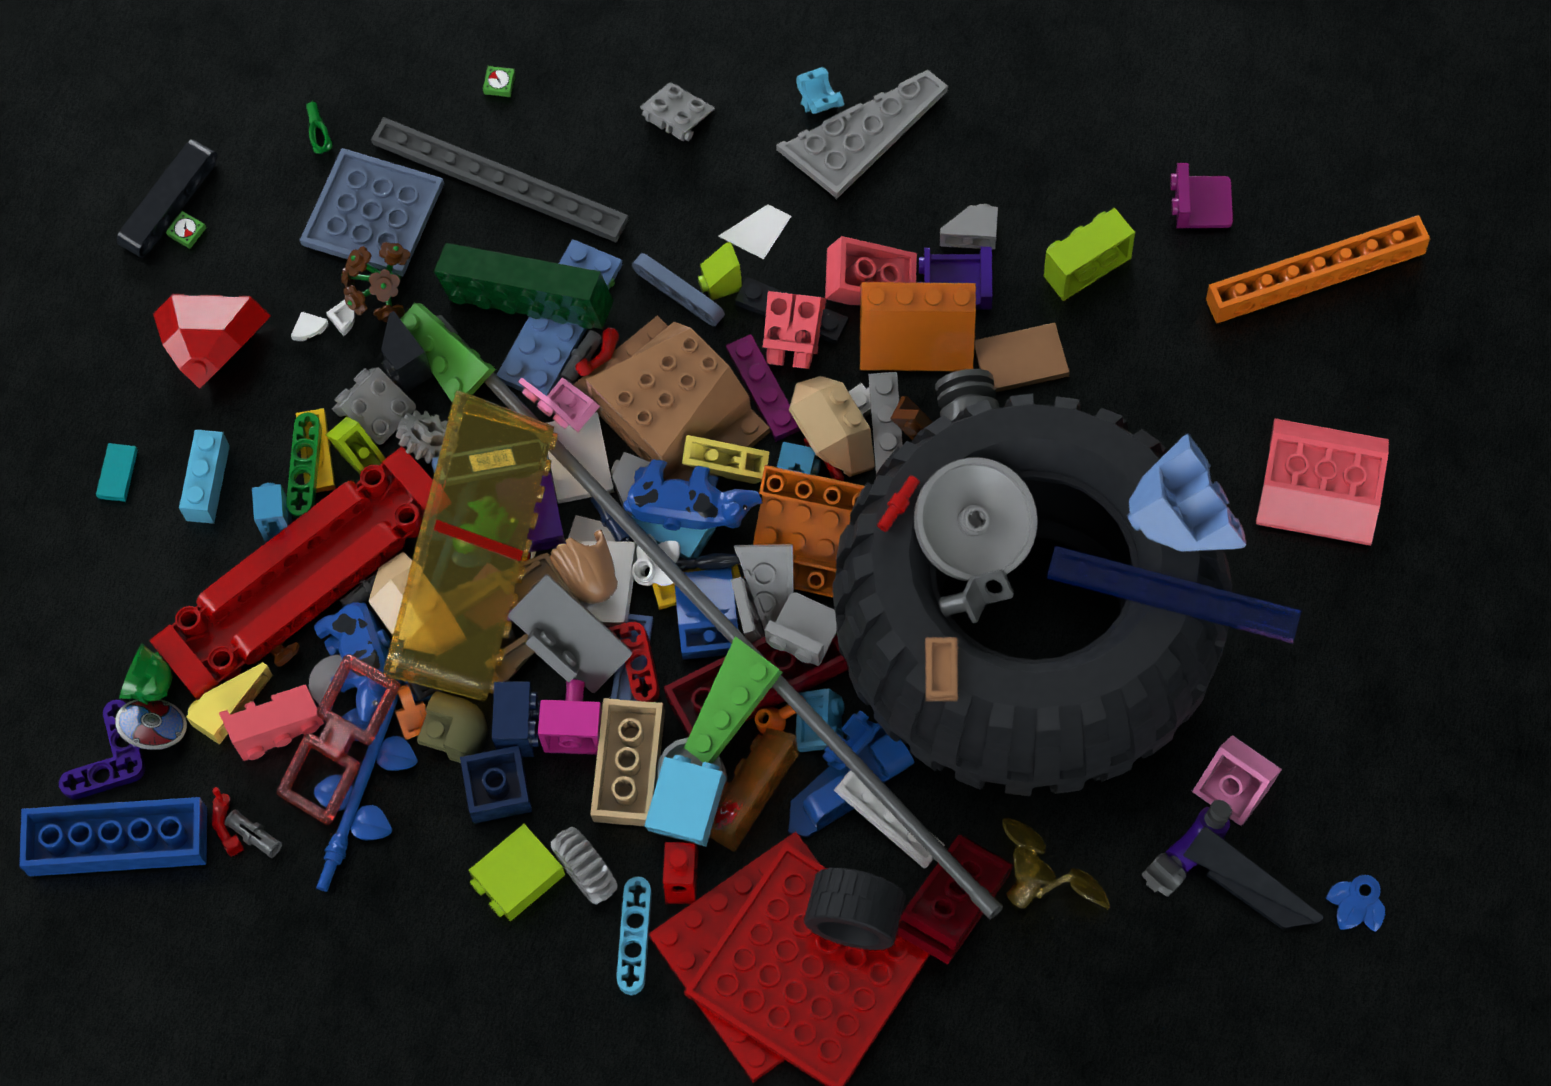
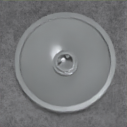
(975, 518)

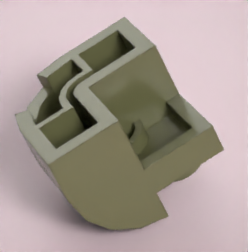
(453, 726)

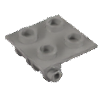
(676, 111)

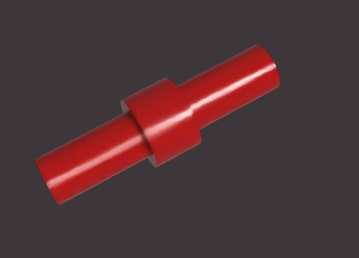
(898, 503)

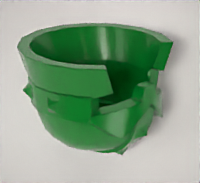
(147, 677)

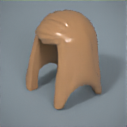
(586, 569)

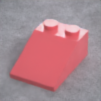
(859, 261)

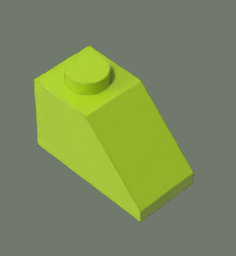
(721, 273)
(355, 444)

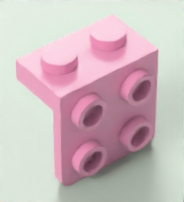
(564, 401)

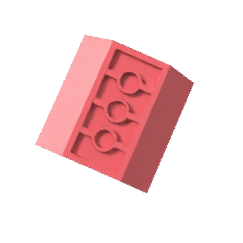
(1323, 482)

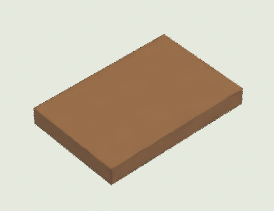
(1022, 357)

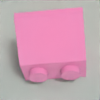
(1238, 778)

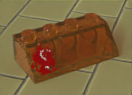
(753, 786)

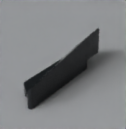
(1249, 882)

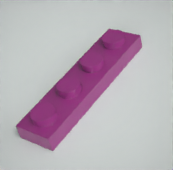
(762, 387)

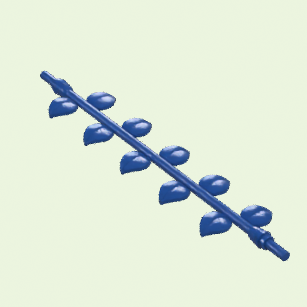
(369, 820)

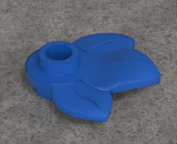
(1355, 907)

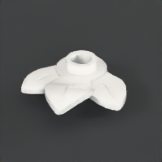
(656, 575)

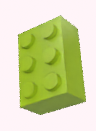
(1088, 253)

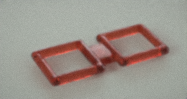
(338, 738)

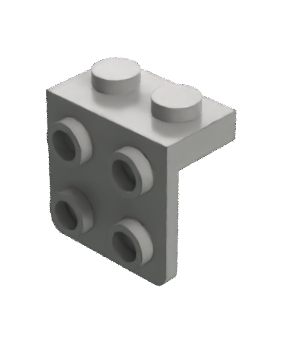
(374, 404)
(803, 629)

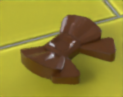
(284, 654)

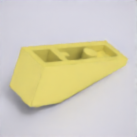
(725, 459)
(229, 696)

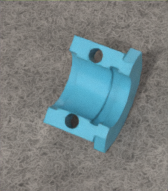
(817, 91)

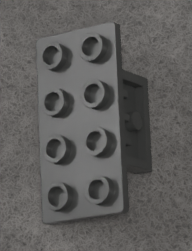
(568, 635)

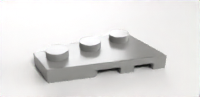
(769, 576)

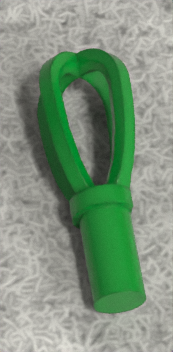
(315, 122)

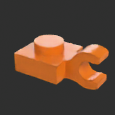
(411, 715)

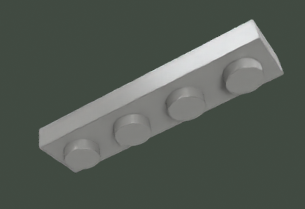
(884, 400)

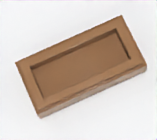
(941, 669)

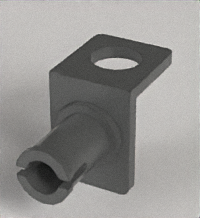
(976, 595)

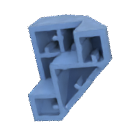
(1182, 506)

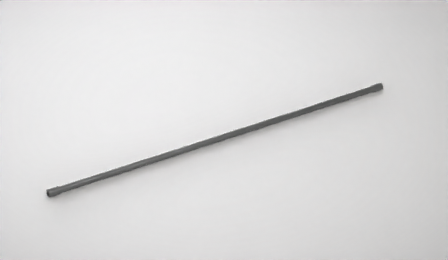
(978, 894)

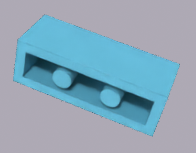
(204, 476)

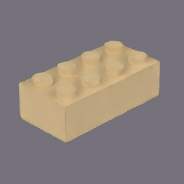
(627, 761)

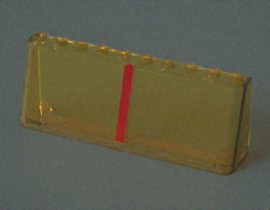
(471, 549)

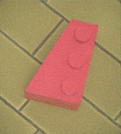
(272, 723)

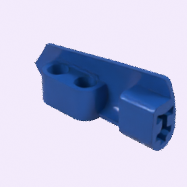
(821, 805)

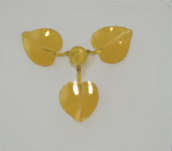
(1033, 872)

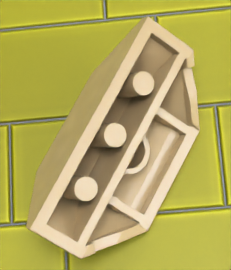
(833, 425)
(389, 589)

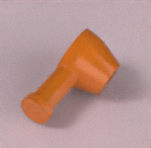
(776, 719)

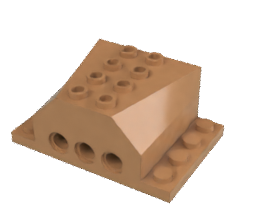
(671, 387)

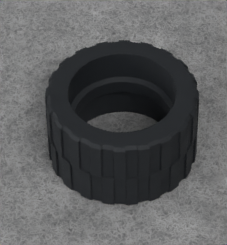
(854, 908)

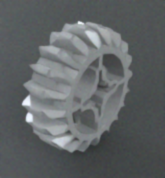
(584, 865)

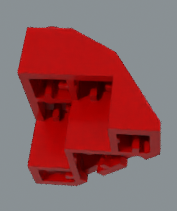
(206, 330)

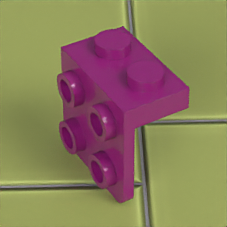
(1201, 200)

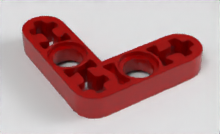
(639, 648)

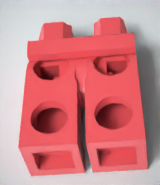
(792, 325)

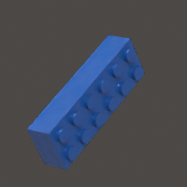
(113, 836)

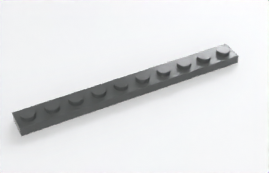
(500, 179)

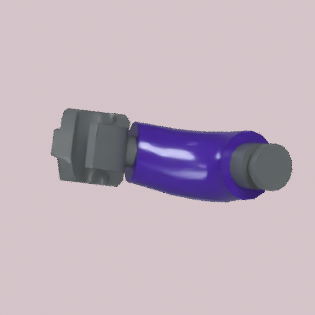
(1169, 868)

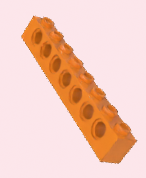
(1317, 269)

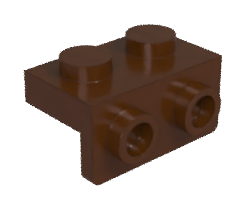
(910, 417)

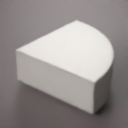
(342, 317)
(308, 326)

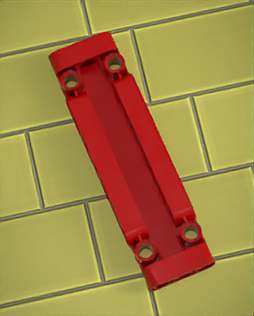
(296, 574)

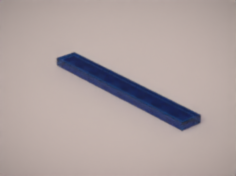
(1174, 594)

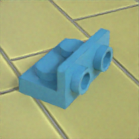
(830, 708)

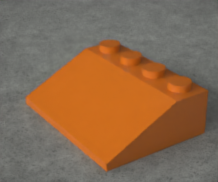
(917, 326)

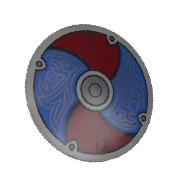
(151, 725)

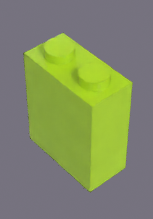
(516, 873)

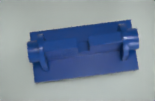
(858, 732)

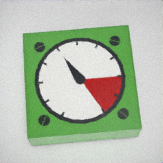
(499, 81)
(186, 230)

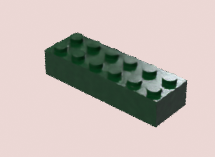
(524, 286)

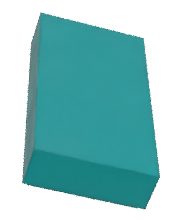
(116, 472)

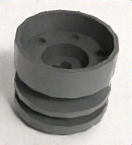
(963, 389)

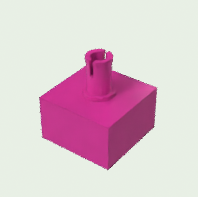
(570, 724)

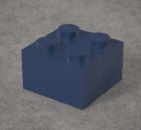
(515, 717)
(496, 784)

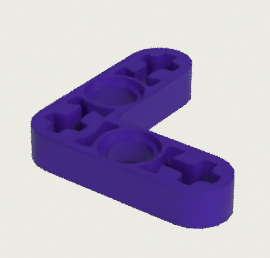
(120, 759)

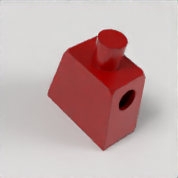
(680, 870)

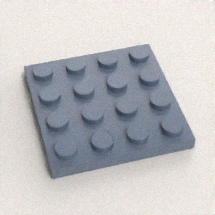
(371, 204)

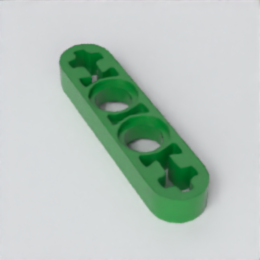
(300, 465)

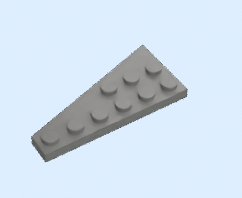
(858, 136)

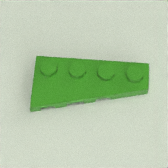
(448, 357)
(733, 697)

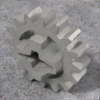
(421, 434)

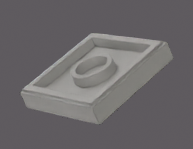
(747, 610)

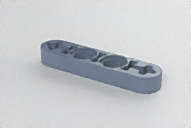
(678, 289)

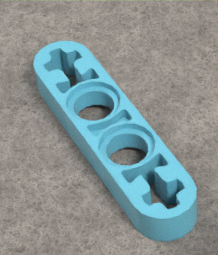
(634, 935)

